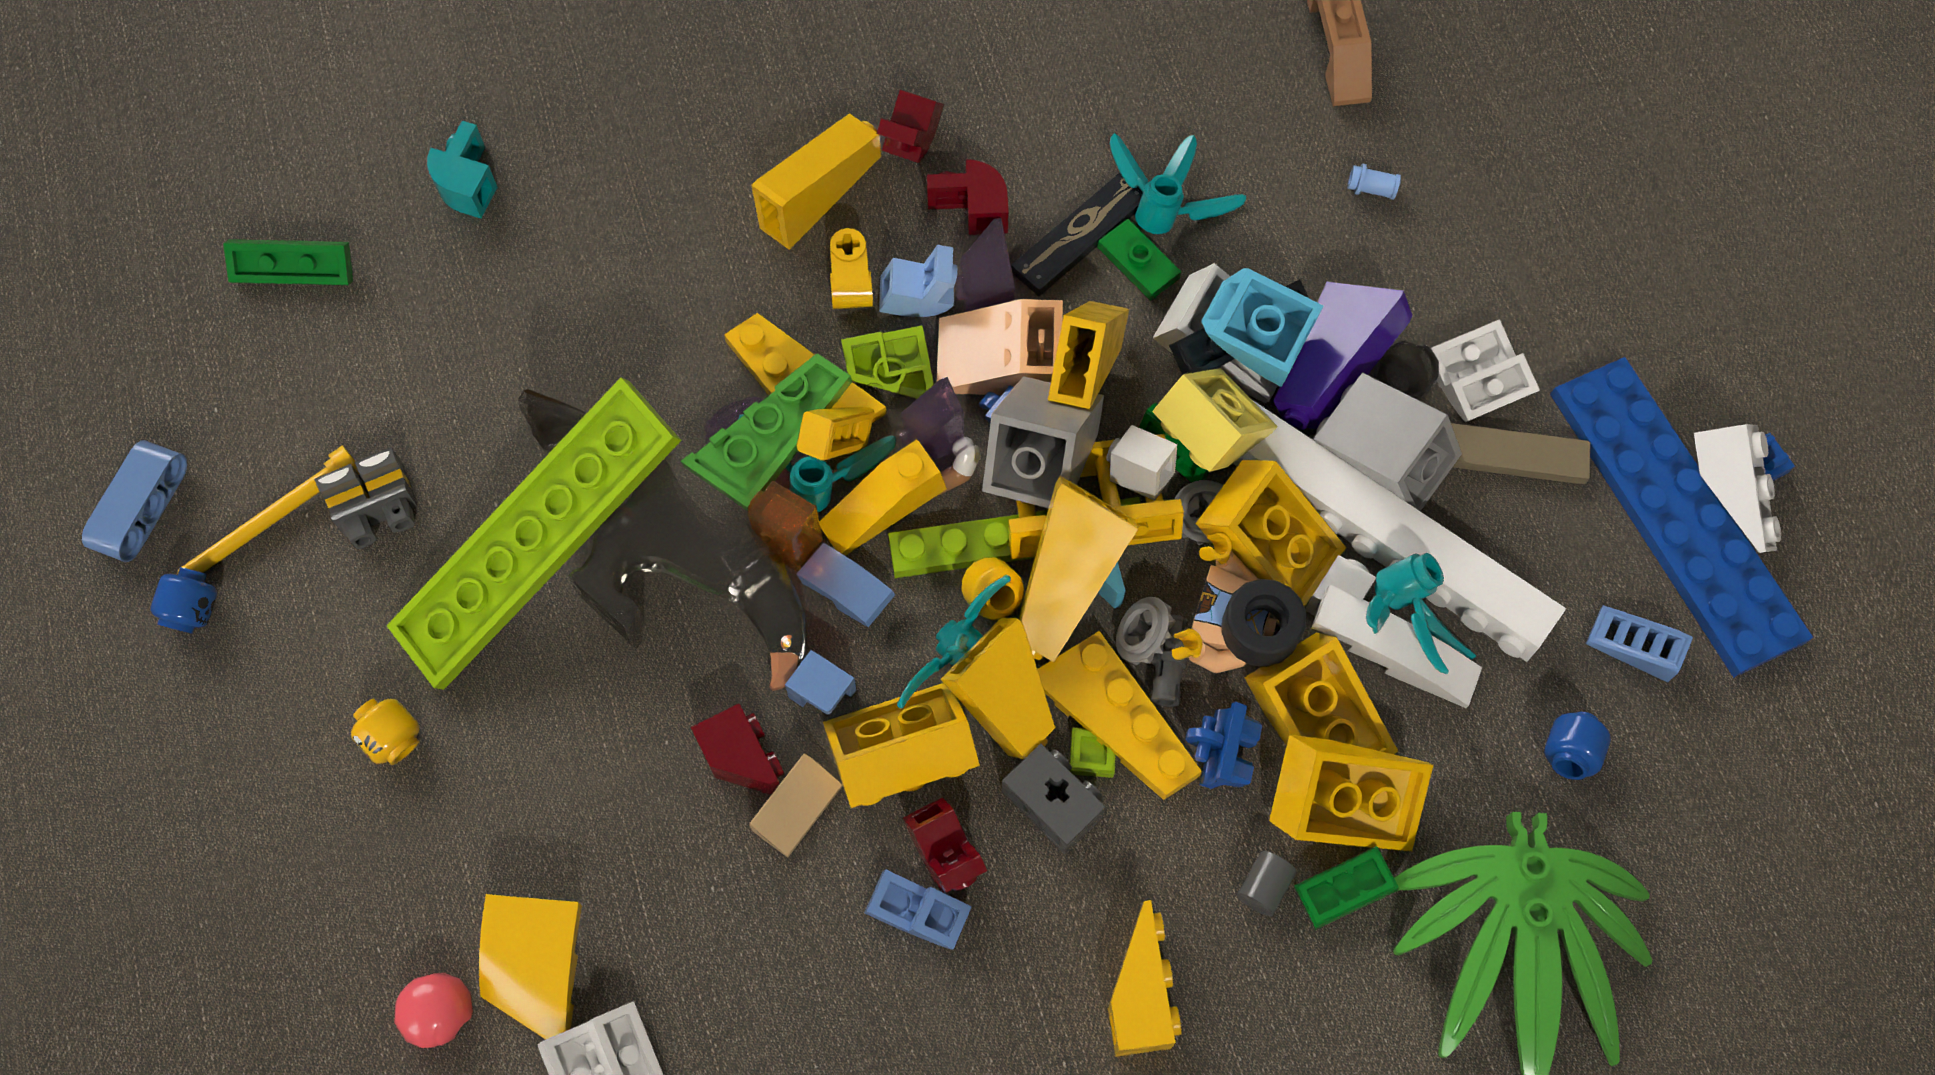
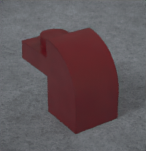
(911, 126)
(978, 190)
(944, 846)

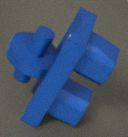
(1219, 743)

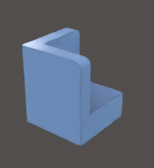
(819, 683)

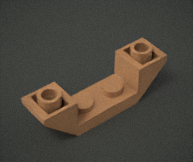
(1349, 48)

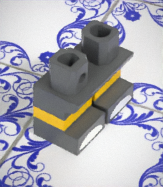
(356, 511)

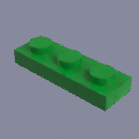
(288, 262)

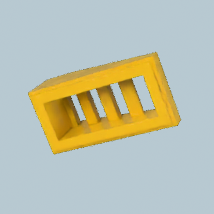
(834, 431)

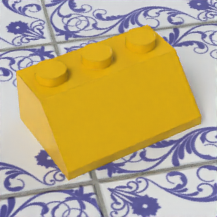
(901, 749)

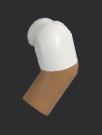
(964, 464)

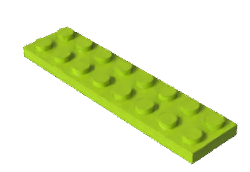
(533, 533)

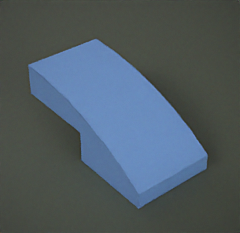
(846, 584)
(918, 910)

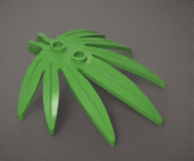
(1533, 900)

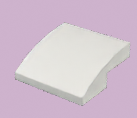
(1482, 371)
(602, 1046)

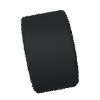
(1275, 599)

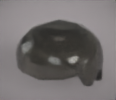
(1408, 369)

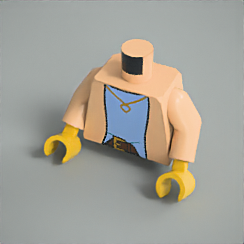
(1204, 640)

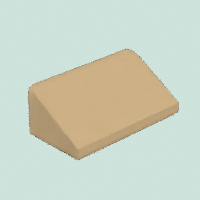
(795, 805)

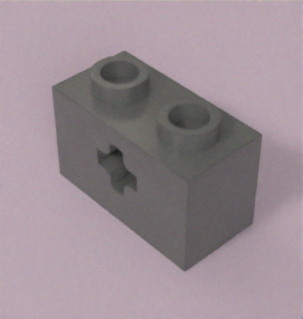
(1060, 821)

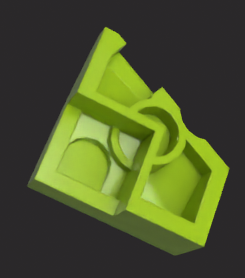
(890, 361)

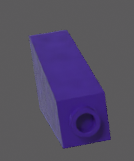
(1344, 343)

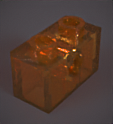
(785, 524)

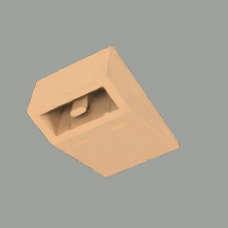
(999, 345)

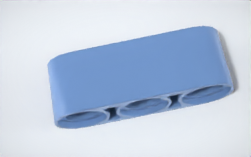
(134, 501)

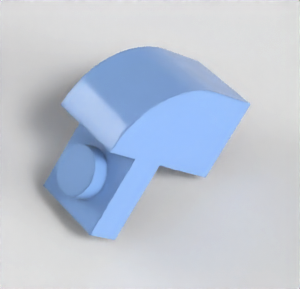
(919, 288)

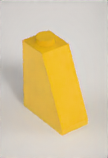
(1004, 689)

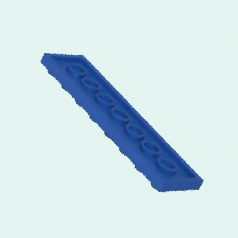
(1681, 518)

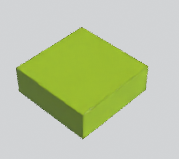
(1089, 756)

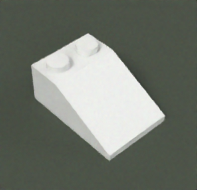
(1186, 317)

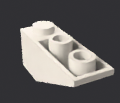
(1735, 472)

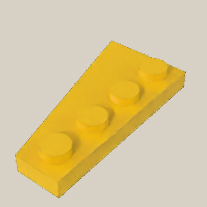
(775, 355)
(1108, 701)

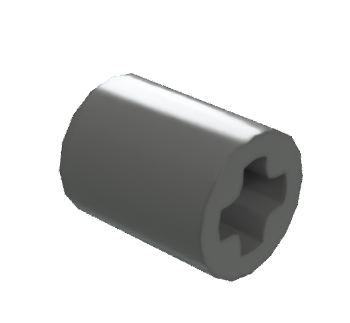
(1266, 883)

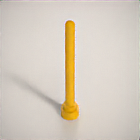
(269, 516)

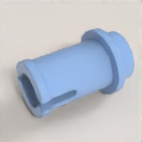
(1373, 182)

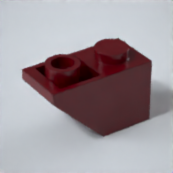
(734, 751)

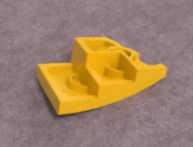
(530, 960)

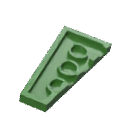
(766, 437)

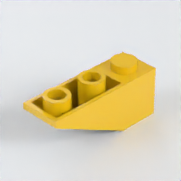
(1140, 1002)

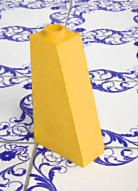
(814, 179)
(1086, 352)
(1072, 562)

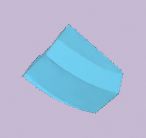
(1260, 323)

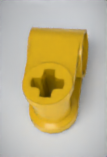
(850, 274)

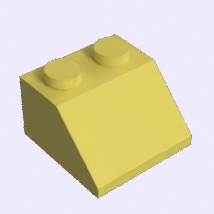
(1212, 418)

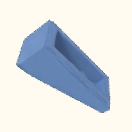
(1659, 634)

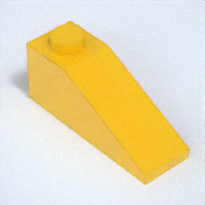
(883, 498)

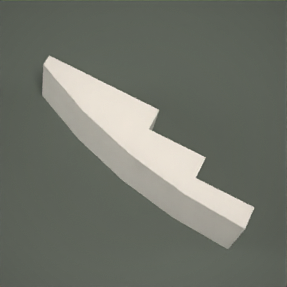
(1396, 648)

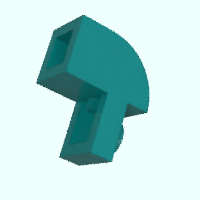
(459, 176)

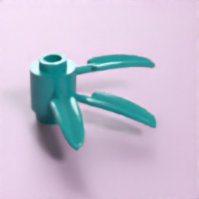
(1164, 193)
(814, 478)
(1408, 584)
(954, 640)

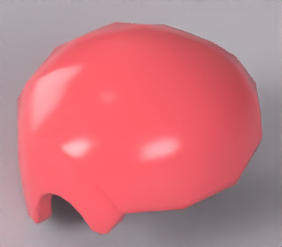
(432, 1009)

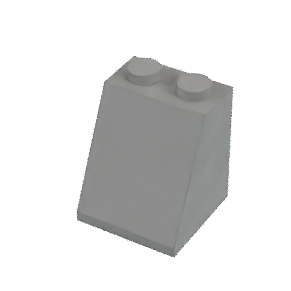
(1391, 439)
(1037, 442)

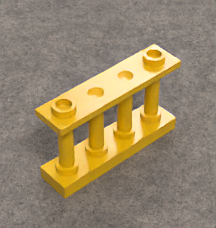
(1155, 519)

